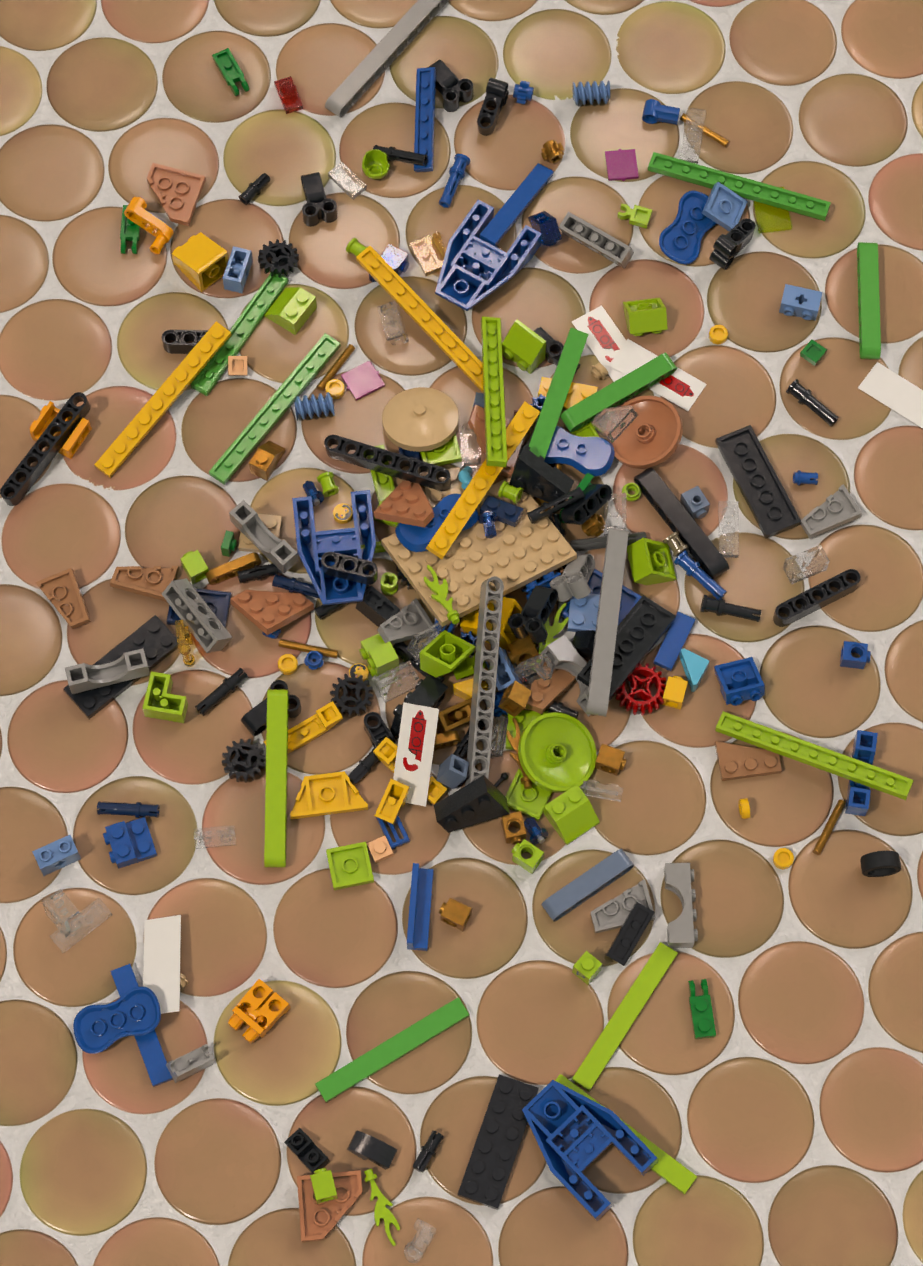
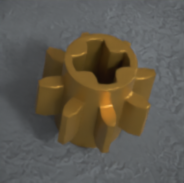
(552, 151)
(594, 525)

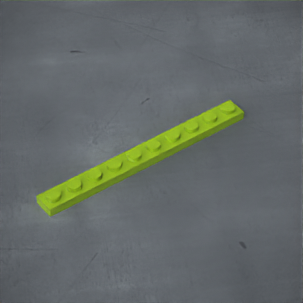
(493, 392)
(814, 755)

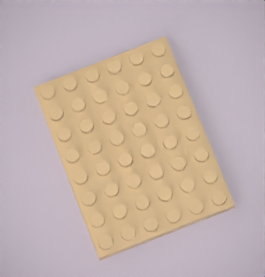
(514, 556)

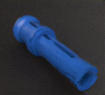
(456, 173)
(693, 569)

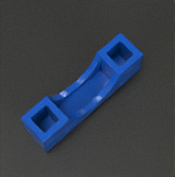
(858, 794)

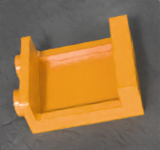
(75, 440)

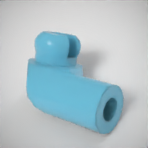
(465, 476)

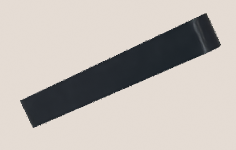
(45, 440)
(393, 469)
(680, 520)

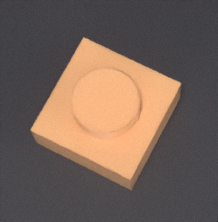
(237, 365)
(380, 849)

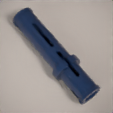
(294, 585)
(128, 809)

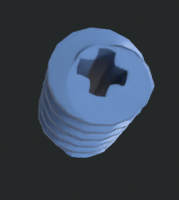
(591, 92)
(314, 406)

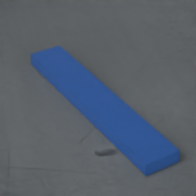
(425, 116)
(516, 204)
(148, 1043)

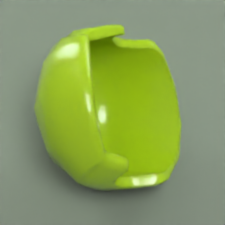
(375, 164)

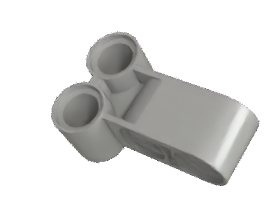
(574, 578)

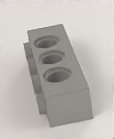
(596, 240)
(196, 615)

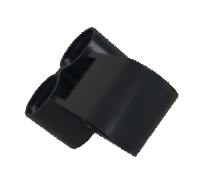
(451, 87)
(495, 96)
(316, 201)
(732, 243)
(534, 615)
(256, 718)

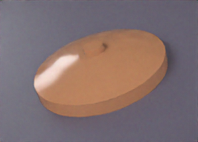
(651, 435)

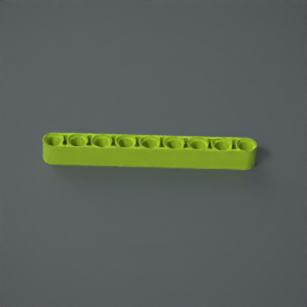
(276, 778)

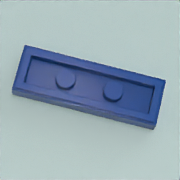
(674, 641)

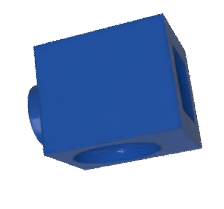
(848, 660)

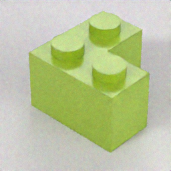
(379, 655)
(160, 702)

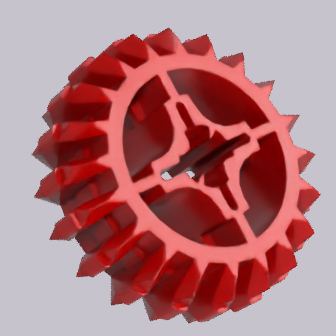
(648, 700)

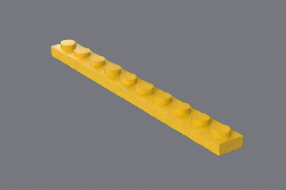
(422, 315)
(162, 399)
(480, 484)

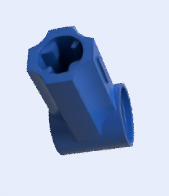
(656, 112)

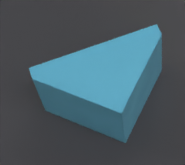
(694, 667)

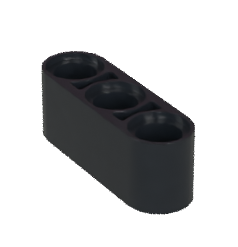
(180, 338)
(595, 497)
(342, 561)

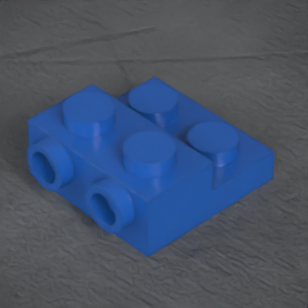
(740, 681)
(129, 842)

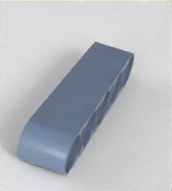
(587, 885)

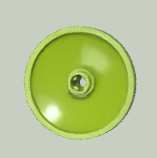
(569, 742)

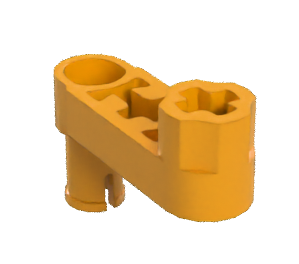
(136, 213)

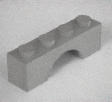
(275, 549)
(568, 659)
(89, 677)
(678, 880)

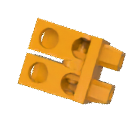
(258, 1010)

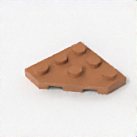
(176, 191)
(477, 424)
(406, 506)
(271, 609)
(321, 1218)

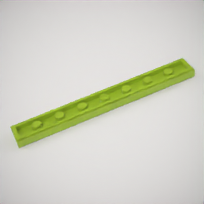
(624, 1016)
(666, 1167)

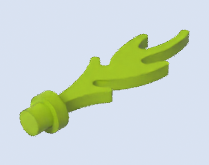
(441, 595)
(553, 630)
(380, 1210)

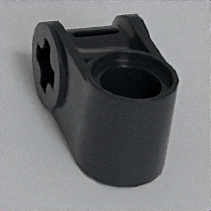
(377, 732)

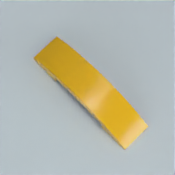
(313, 727)
(386, 753)

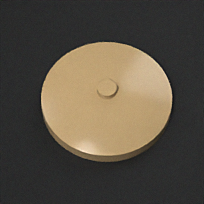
(420, 419)

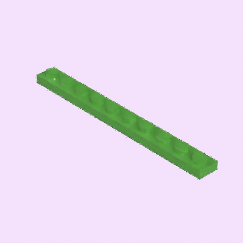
(741, 186)
(274, 409)

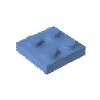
(724, 206)
(583, 613)

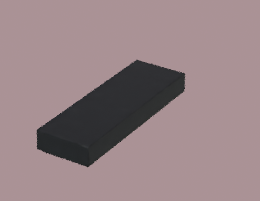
(630, 933)

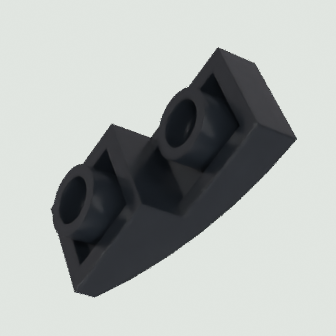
(372, 1149)
(306, 1151)

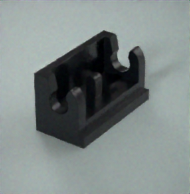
(376, 606)

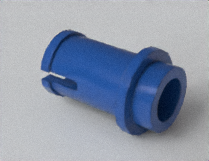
(804, 478)

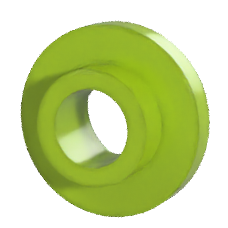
(632, 487)

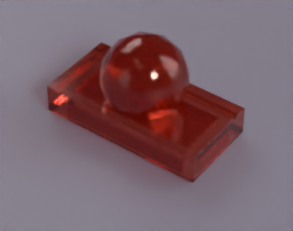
(288, 95)

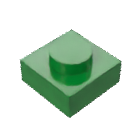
(813, 352)
(229, 543)

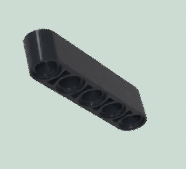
(812, 605)

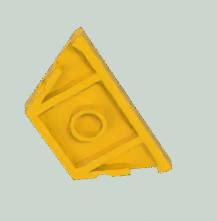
(327, 795)

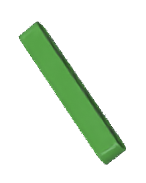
(868, 300)
(618, 392)

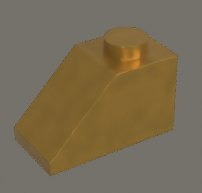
(266, 459)
(454, 716)

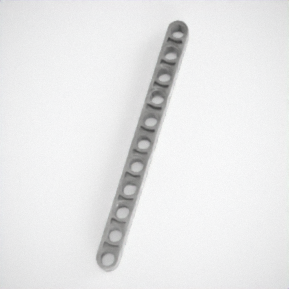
(383, 56)
(607, 622)
(489, 677)

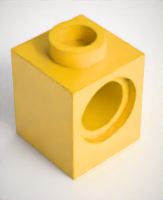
(675, 692)

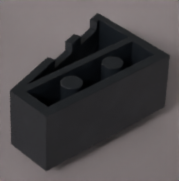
(539, 478)
(427, 693)
(471, 805)

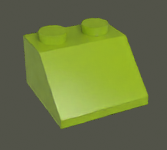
(292, 309)
(645, 316)
(524, 347)
(650, 562)
(444, 654)
(571, 814)

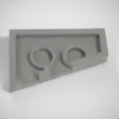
(834, 512)
(405, 624)
(614, 912)

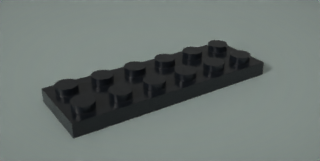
(758, 481)
(634, 640)
(157, 644)
(497, 1143)

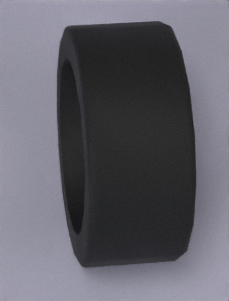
(880, 863)

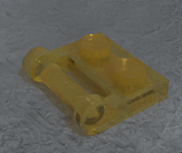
(426, 255)
(184, 640)

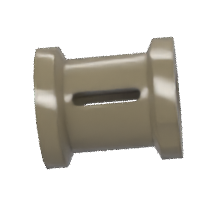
(675, 544)

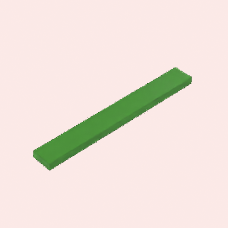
(240, 333)
(557, 392)
(392, 1050)

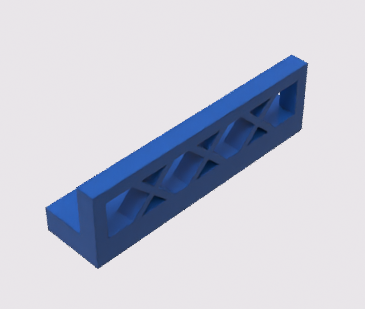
(419, 908)

